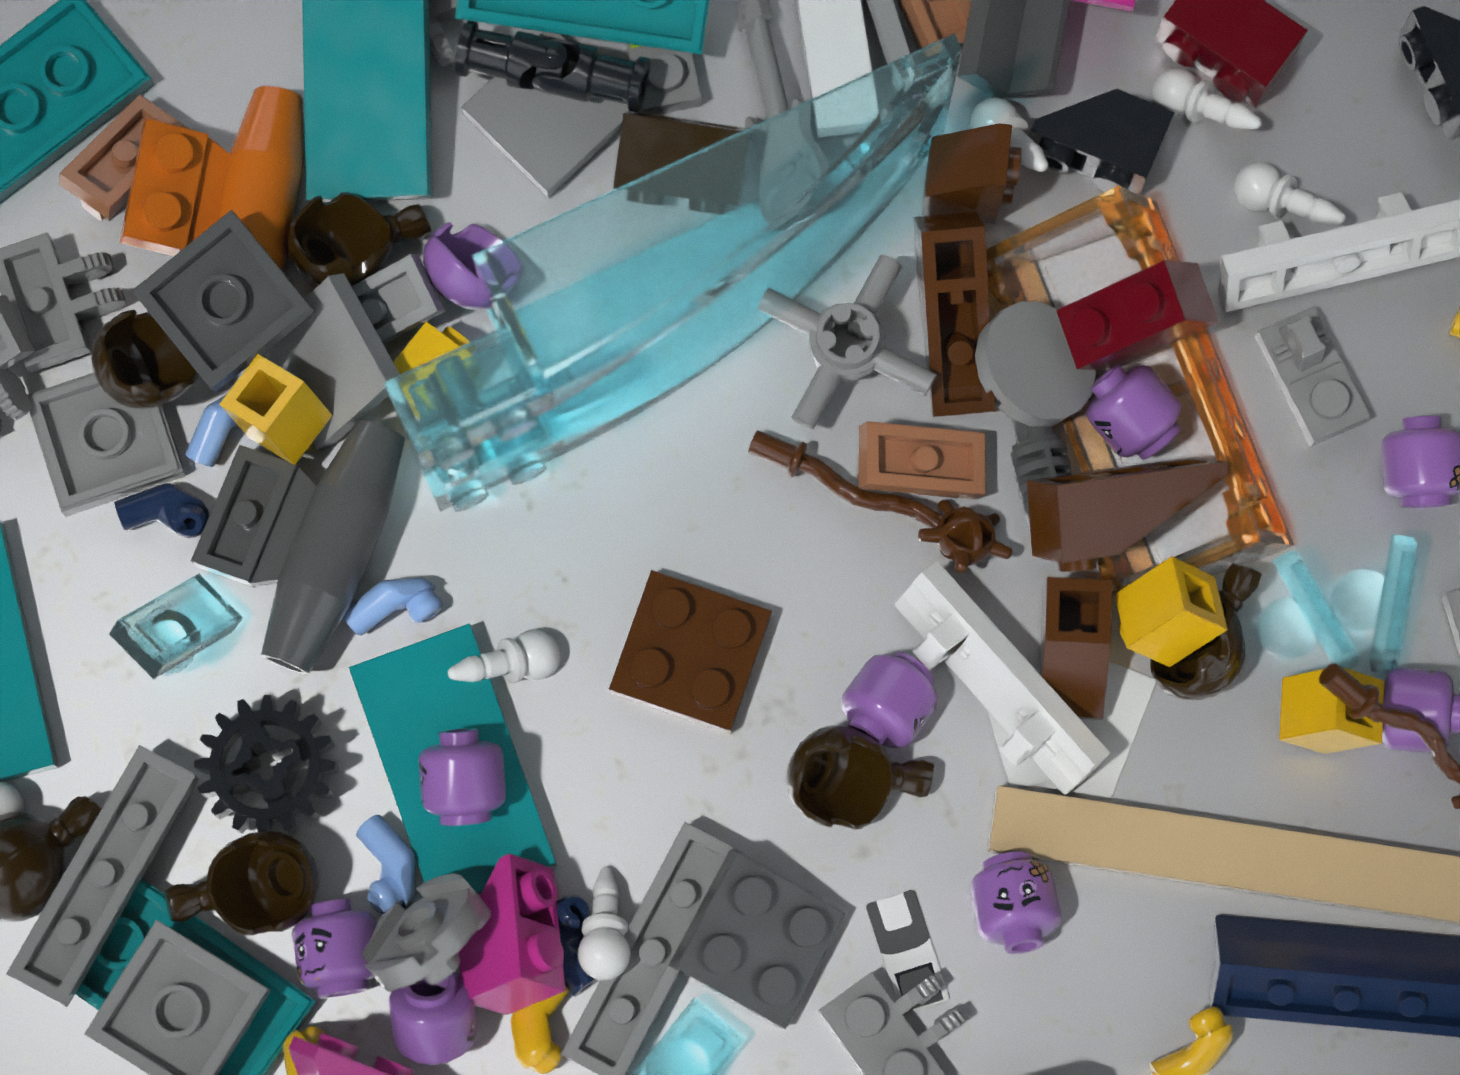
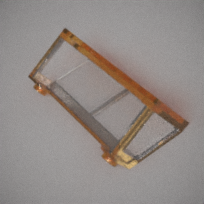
(1085, 253)

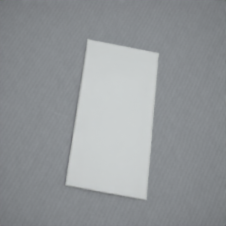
(1124, 709)

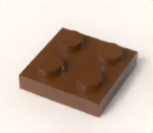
(690, 652)

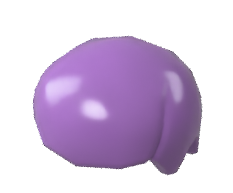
(452, 266)

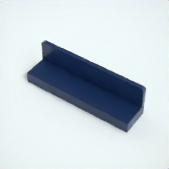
(1337, 975)

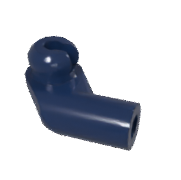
(167, 505)
(571, 913)

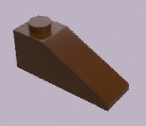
(953, 308)
(1111, 509)

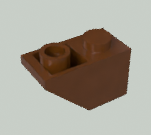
(971, 172)
(1077, 641)

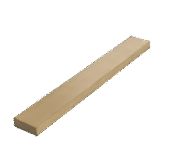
(1227, 854)

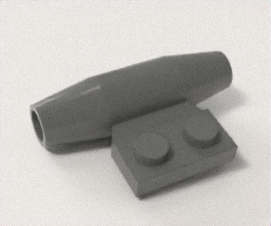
(303, 536)

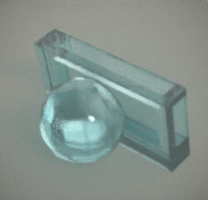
(1371, 601)
(1296, 623)
(176, 627)
(693, 1045)

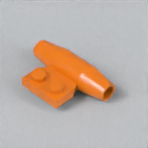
(191, 182)

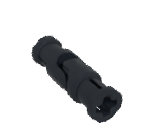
(543, 64)

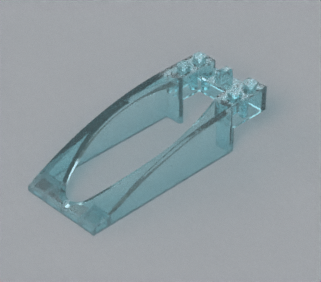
(663, 278)

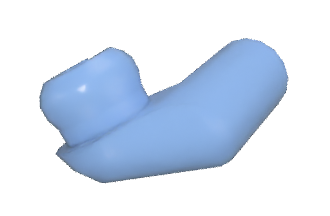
(210, 434)
(391, 596)
(395, 861)

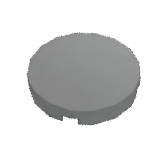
(1030, 365)

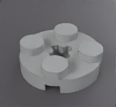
(426, 935)

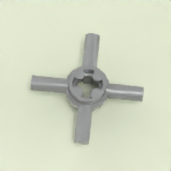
(861, 322)

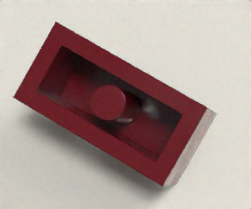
(1233, 42)
(1137, 315)

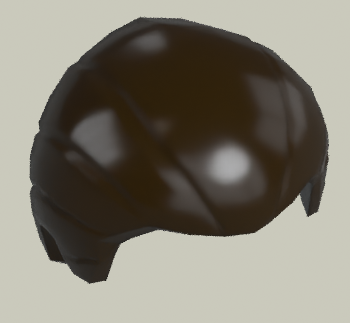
(348, 237)
(139, 362)
(1220, 660)
(849, 776)
(35, 856)
(253, 885)

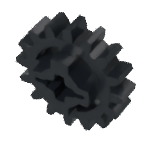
(238, 775)

